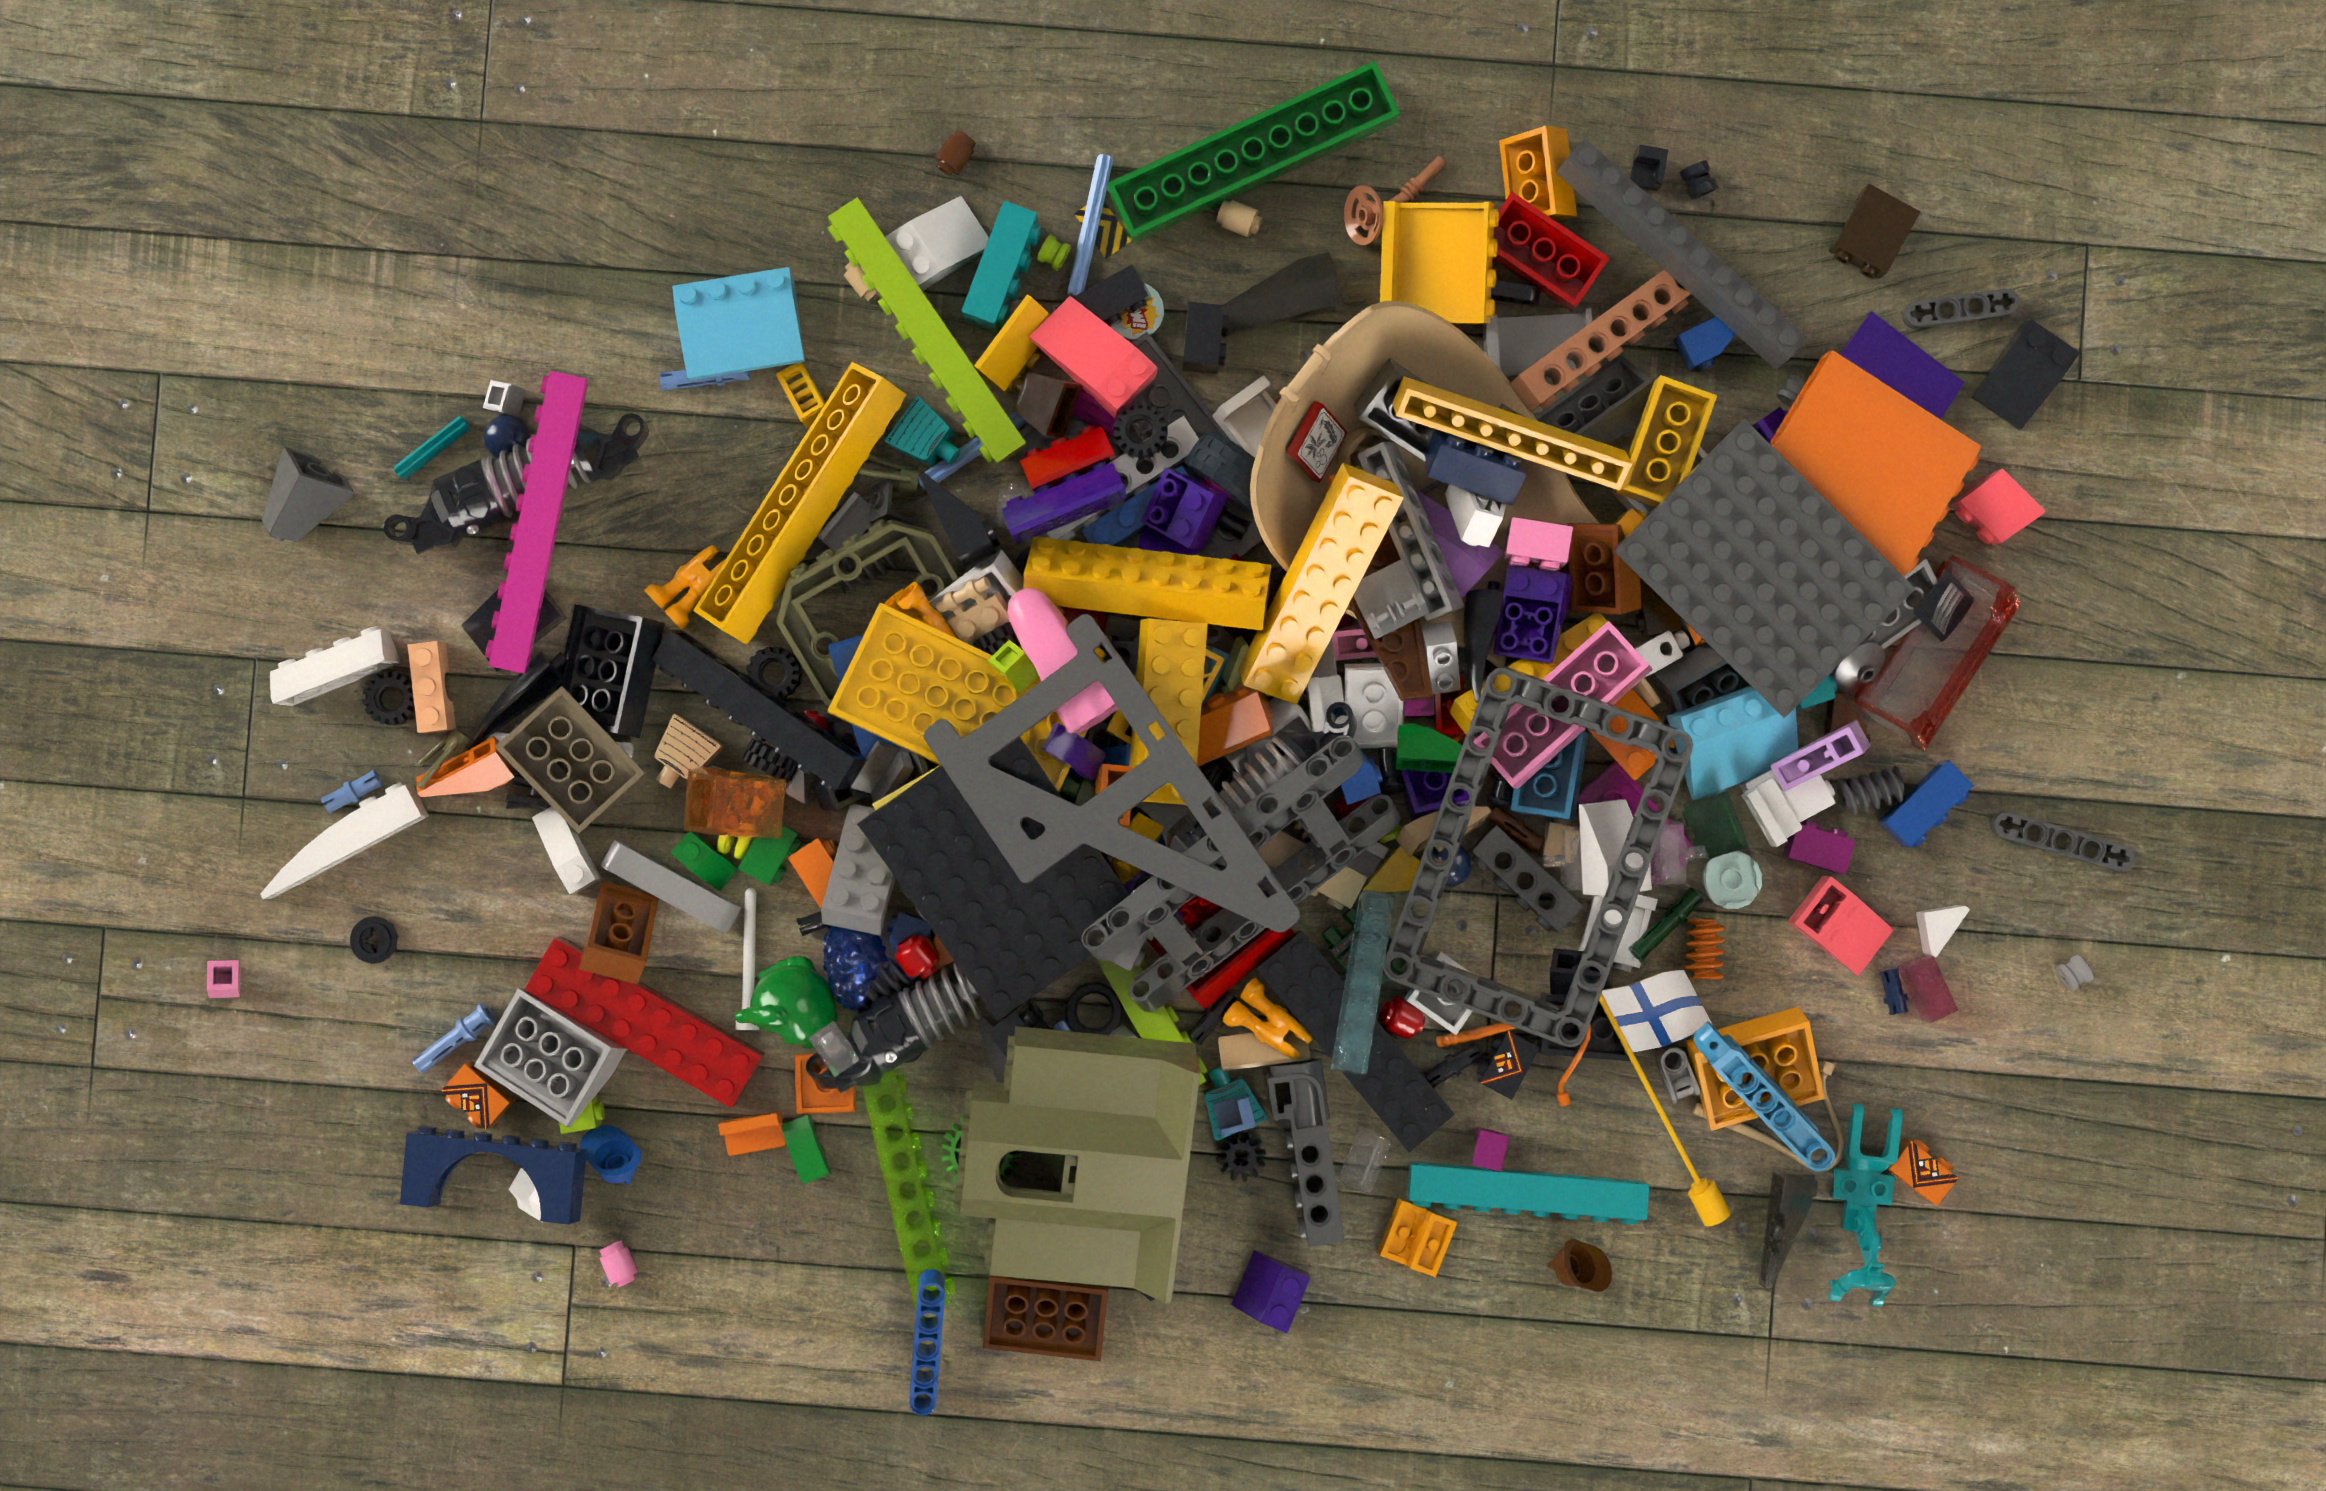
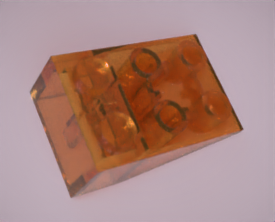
(734, 803)

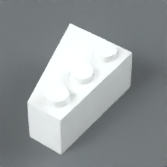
(1474, 515)

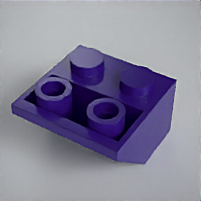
(1184, 509)

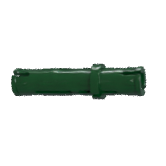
(1675, 915)

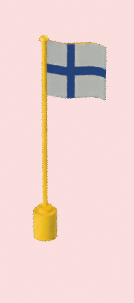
(1650, 1017)

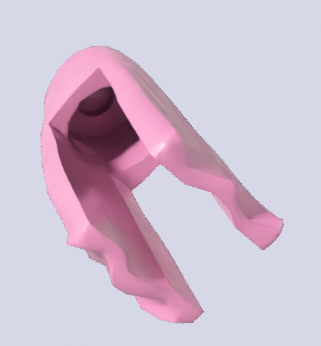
(1045, 641)

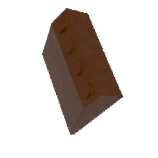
(1045, 1317)

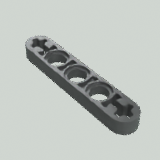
(2076, 844)

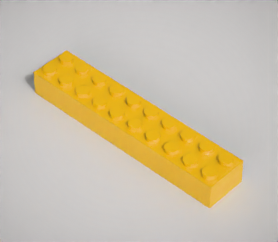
(800, 502)

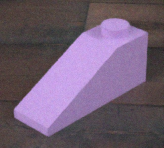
(1821, 755)

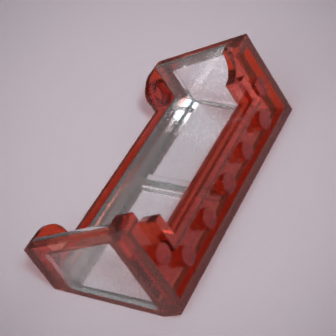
(1930, 675)

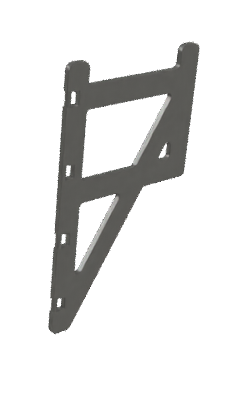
(1004, 800)

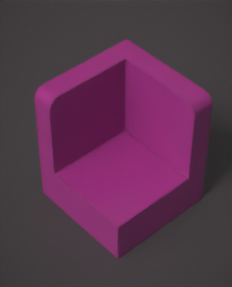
(1489, 1148)

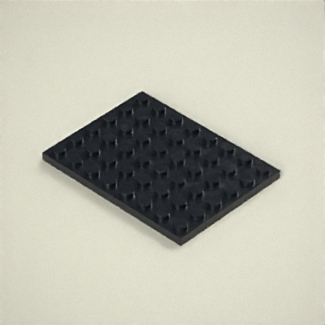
(997, 929)

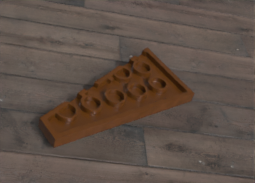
(1403, 649)

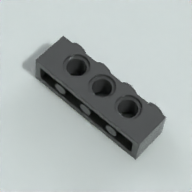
(1564, 904)

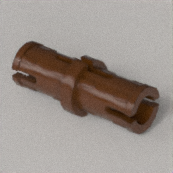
(1531, 840)

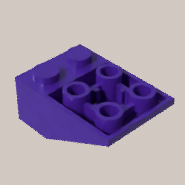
(1532, 613)

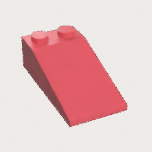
(1094, 356)

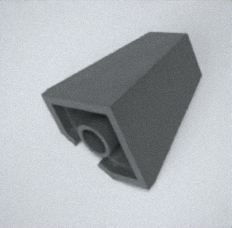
(302, 495)

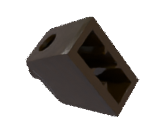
(1046, 402)

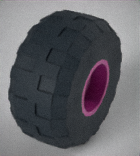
(1223, 466)

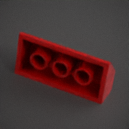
(1545, 252)

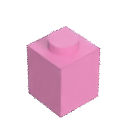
(223, 979)

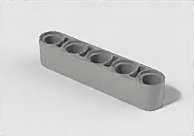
(671, 886)

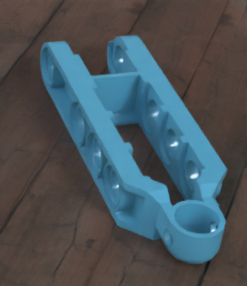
(1779, 1111)

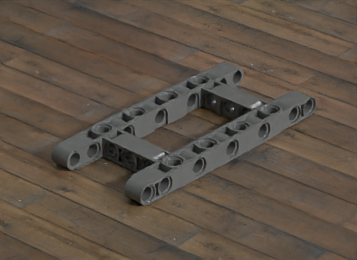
(1331, 849)

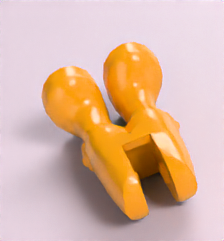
(691, 574)
(916, 605)
(1278, 1017)

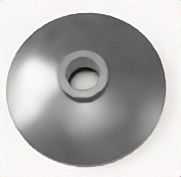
(1859, 666)

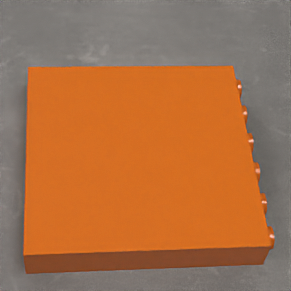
(1875, 457)

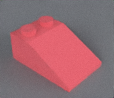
(1996, 507)

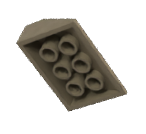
(570, 759)

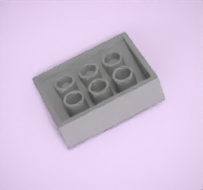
(548, 1057)

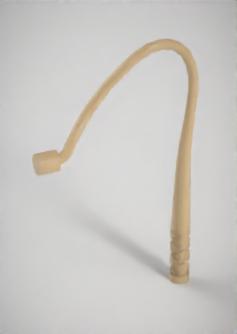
(1826, 1069)

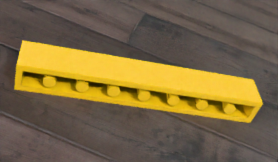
(1511, 433)

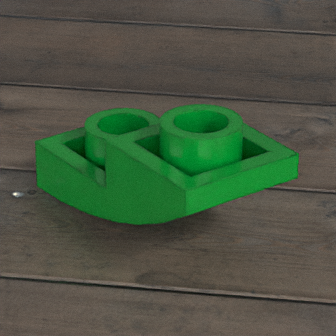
(805, 1150)

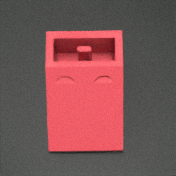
(1840, 924)

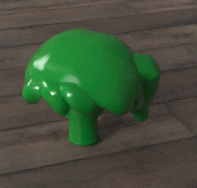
(791, 1001)

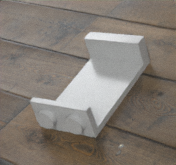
(1524, 340)

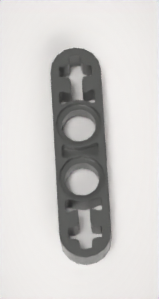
(1960, 306)

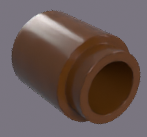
(955, 153)

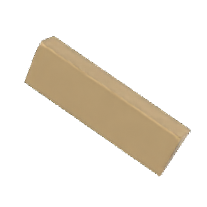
(1246, 1051)

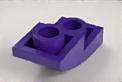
(1074, 751)

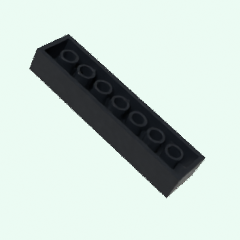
(1392, 1082)

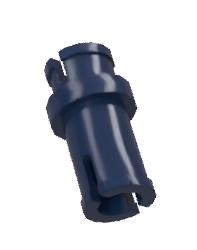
(1894, 992)

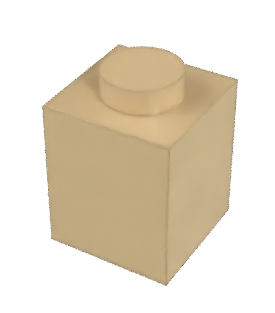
(1552, 839)

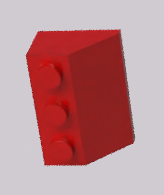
(1067, 457)

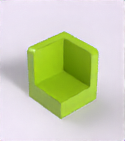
(1014, 665)

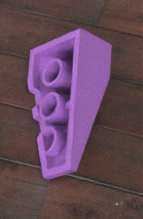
(1464, 561)

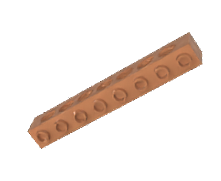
(1531, 383)

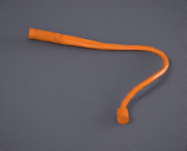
(1480, 1032)

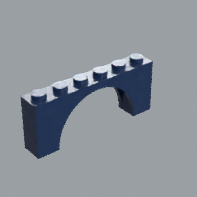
(553, 1169)

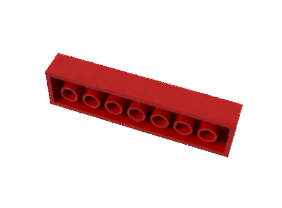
(646, 1024)

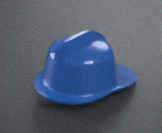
(611, 1153)

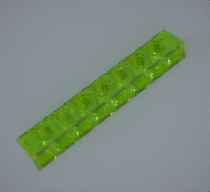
(895, 1176)

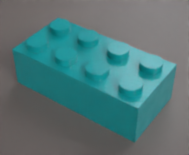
(1001, 267)

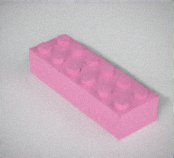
(1601, 669)

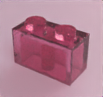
(1927, 988)

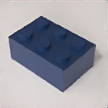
(1474, 467)

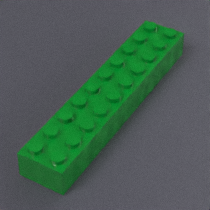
(1253, 152)

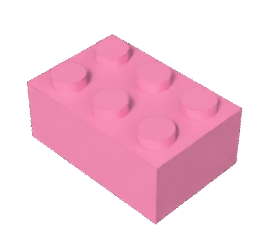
(1537, 544)

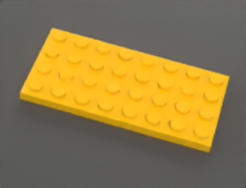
(916, 675)

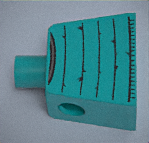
(923, 435)
(1227, 1089)

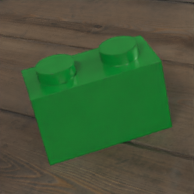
(768, 855)

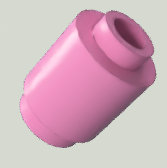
(618, 1263)

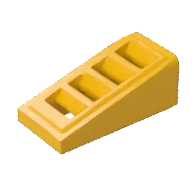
(810, 409)

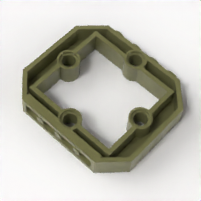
(812, 579)

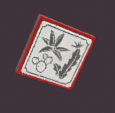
(1316, 441)

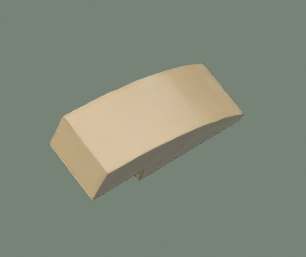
(1416, 834)

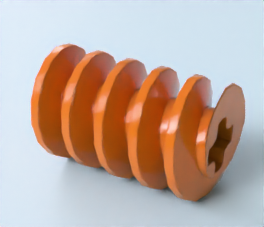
(1705, 949)

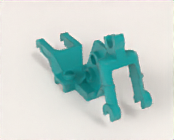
(1863, 1188)

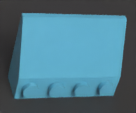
(738, 323)
(1732, 740)

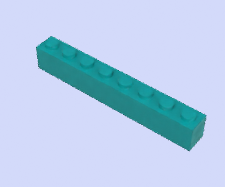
(1527, 1191)

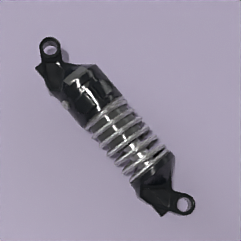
(490, 487)
(1291, 751)
(901, 1029)

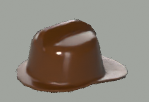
(1582, 1266)

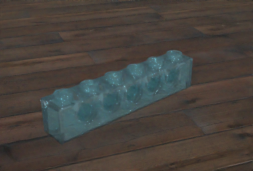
(1363, 982)

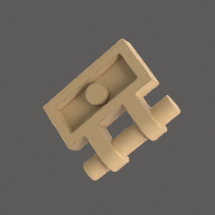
(977, 618)

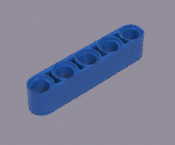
(927, 1329)

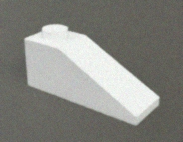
(566, 851)

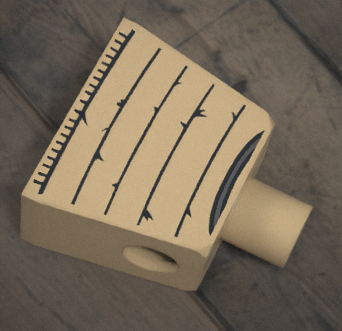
(684, 749)

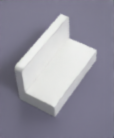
(1320, 695)
(1772, 812)

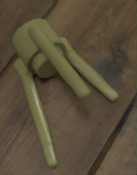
(904, 479)
(453, 743)

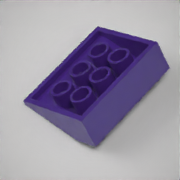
(1901, 365)
(1064, 503)

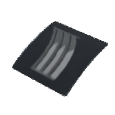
(1944, 606)

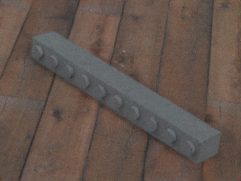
(1681, 254)

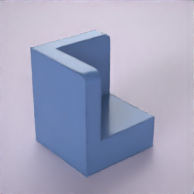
(1234, 1115)

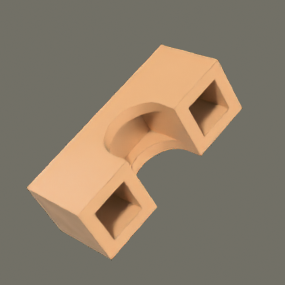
(428, 669)

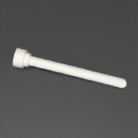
(748, 954)

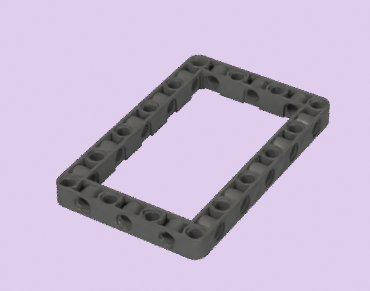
(1449, 829)

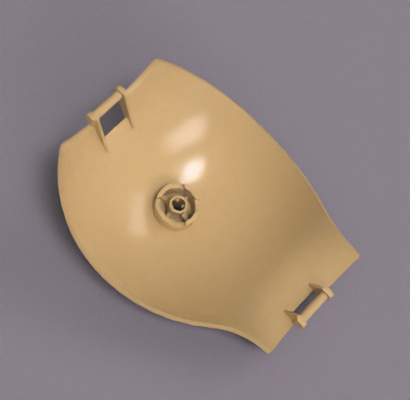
(1337, 375)

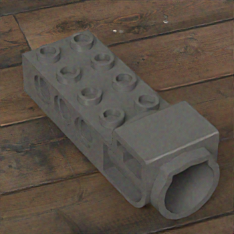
(1307, 1117)

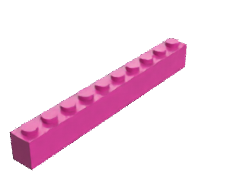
(538, 521)

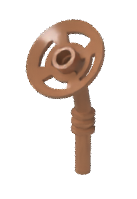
(1370, 214)

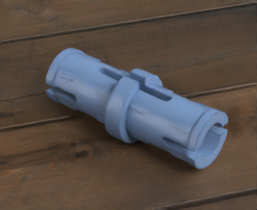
(352, 791)

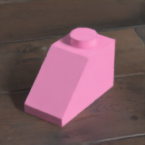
(1351, 643)

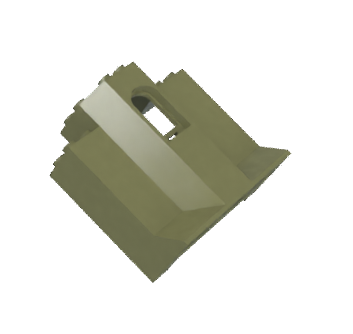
(1126, 1124)

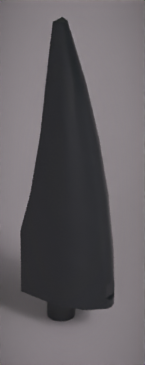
(1480, 624)
(521, 694)

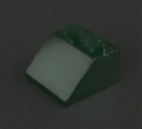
(1715, 824)

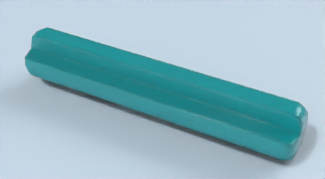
(432, 447)

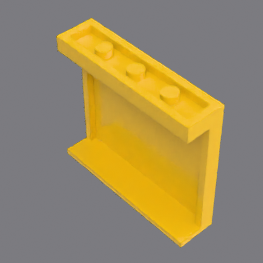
(1440, 258)

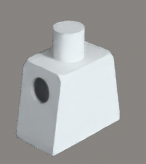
(1663, 649)

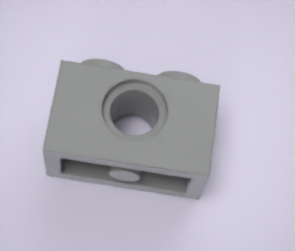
(1441, 657)

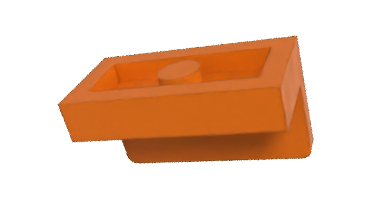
(753, 1133)

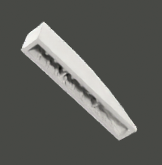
(351, 835)

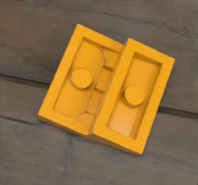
(1416, 1237)

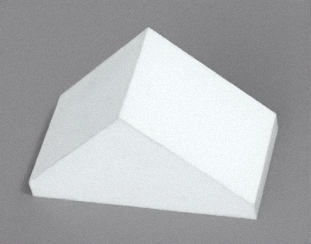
(1938, 926)

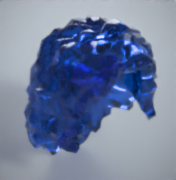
(850, 963)

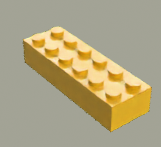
(1172, 676)

